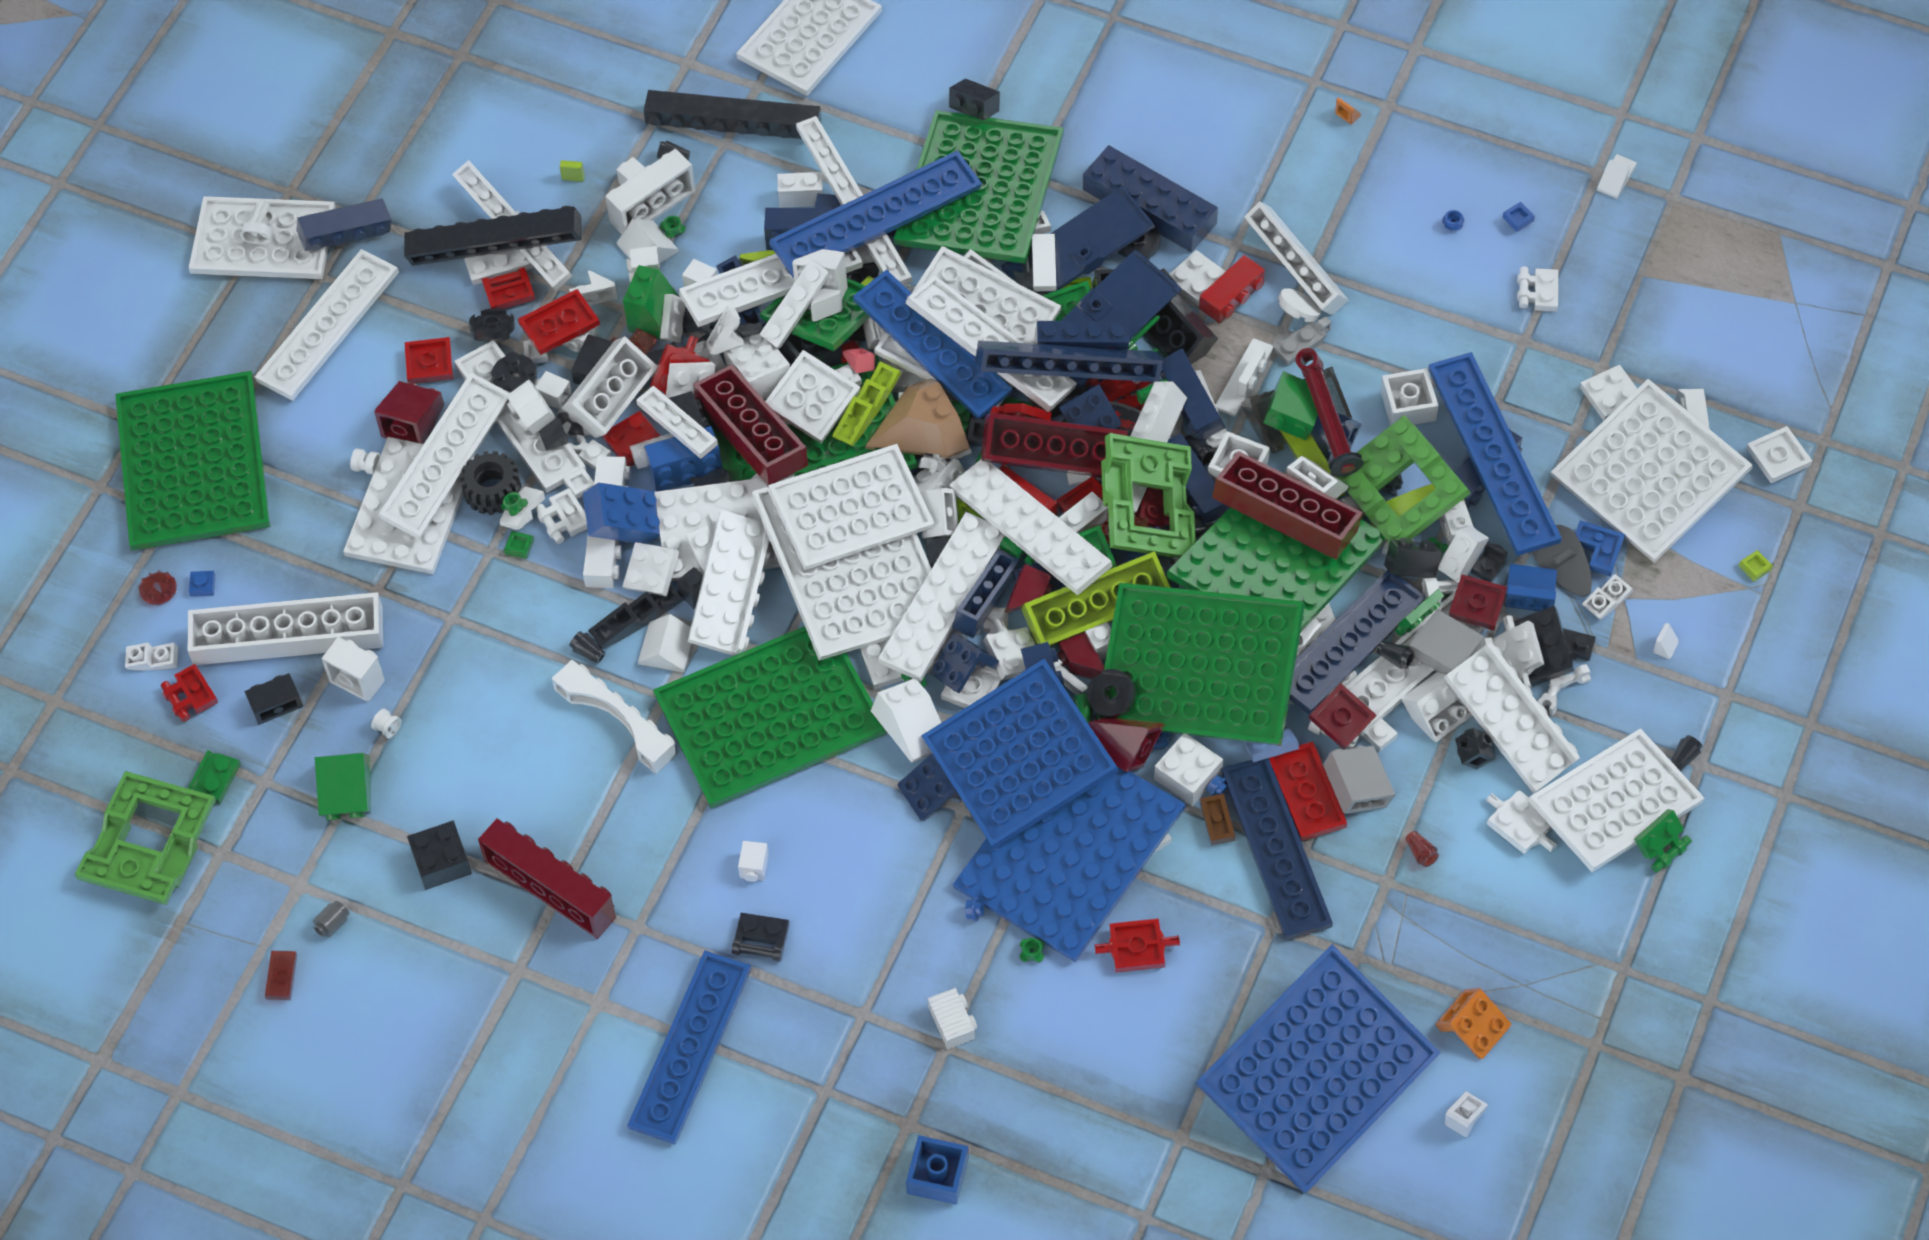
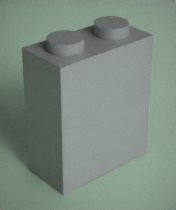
(1445, 643)
(1358, 779)

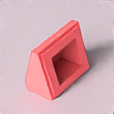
(860, 359)

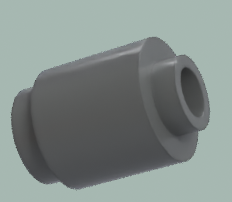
(330, 919)

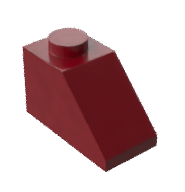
(1028, 587)
(1080, 657)

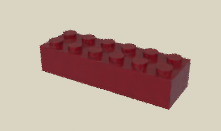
(751, 425)
(1045, 444)
(1287, 505)
(547, 877)

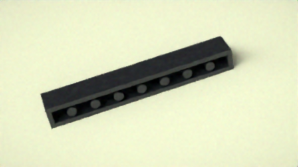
(726, 114)
(493, 235)

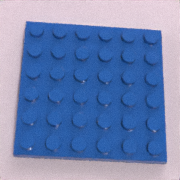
(1019, 753)

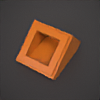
(1346, 111)

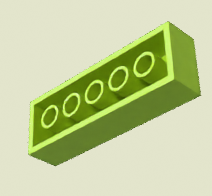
(1067, 614)

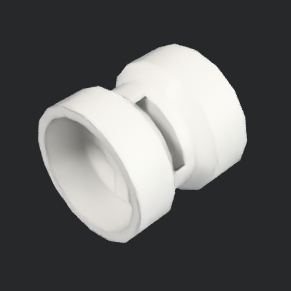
(364, 461)

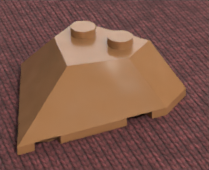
(922, 423)

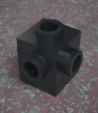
(1474, 748)

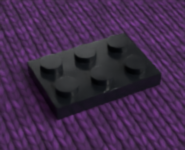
(1552, 645)

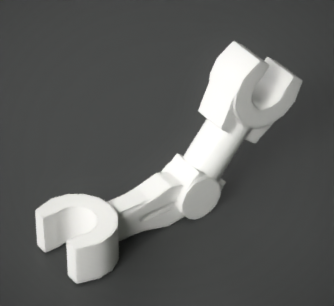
(1580, 675)

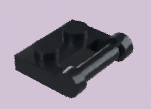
(762, 930)

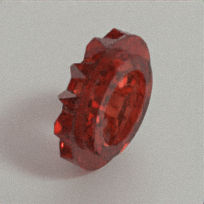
(151, 594)

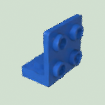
(1531, 587)

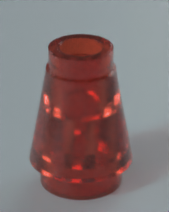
(1422, 849)

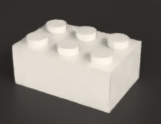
(758, 363)

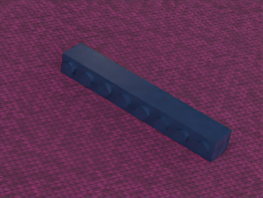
(1068, 361)

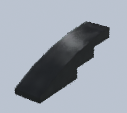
(633, 617)

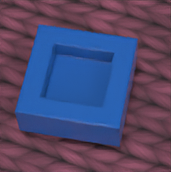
(1518, 216)
(202, 583)

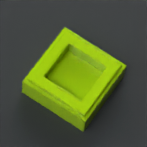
(572, 170)
(1755, 565)

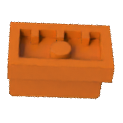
(1475, 1021)

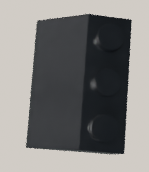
(1181, 329)

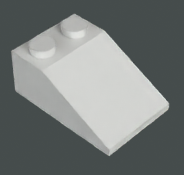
(906, 715)

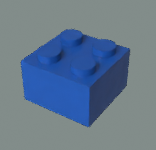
(937, 1169)

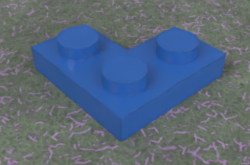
(1605, 544)

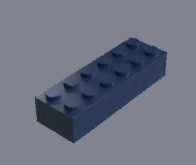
(1171, 208)

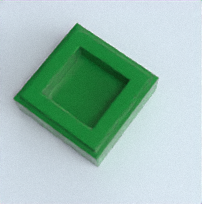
(519, 544)

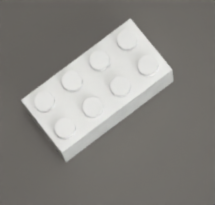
(651, 191)
(609, 387)

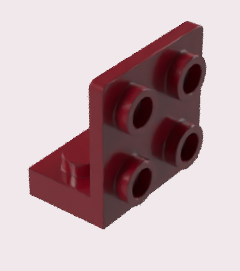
(1153, 508)

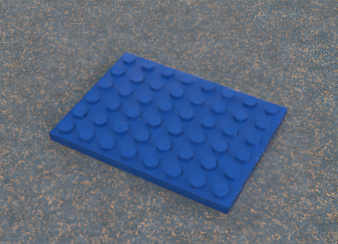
(1075, 863)
(1317, 1068)

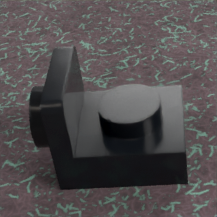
(1490, 562)

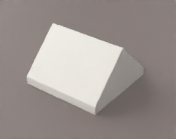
(643, 234)
(666, 644)

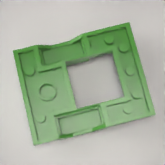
(1387, 458)
(1150, 465)
(137, 868)

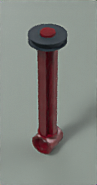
(1344, 460)

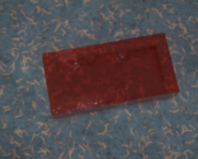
(281, 975)

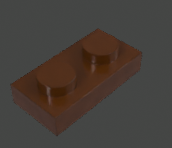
(1217, 819)

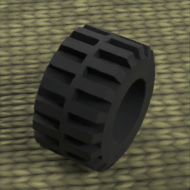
(485, 468)

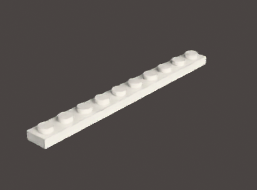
(847, 190)

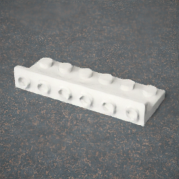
(730, 584)
(1512, 717)

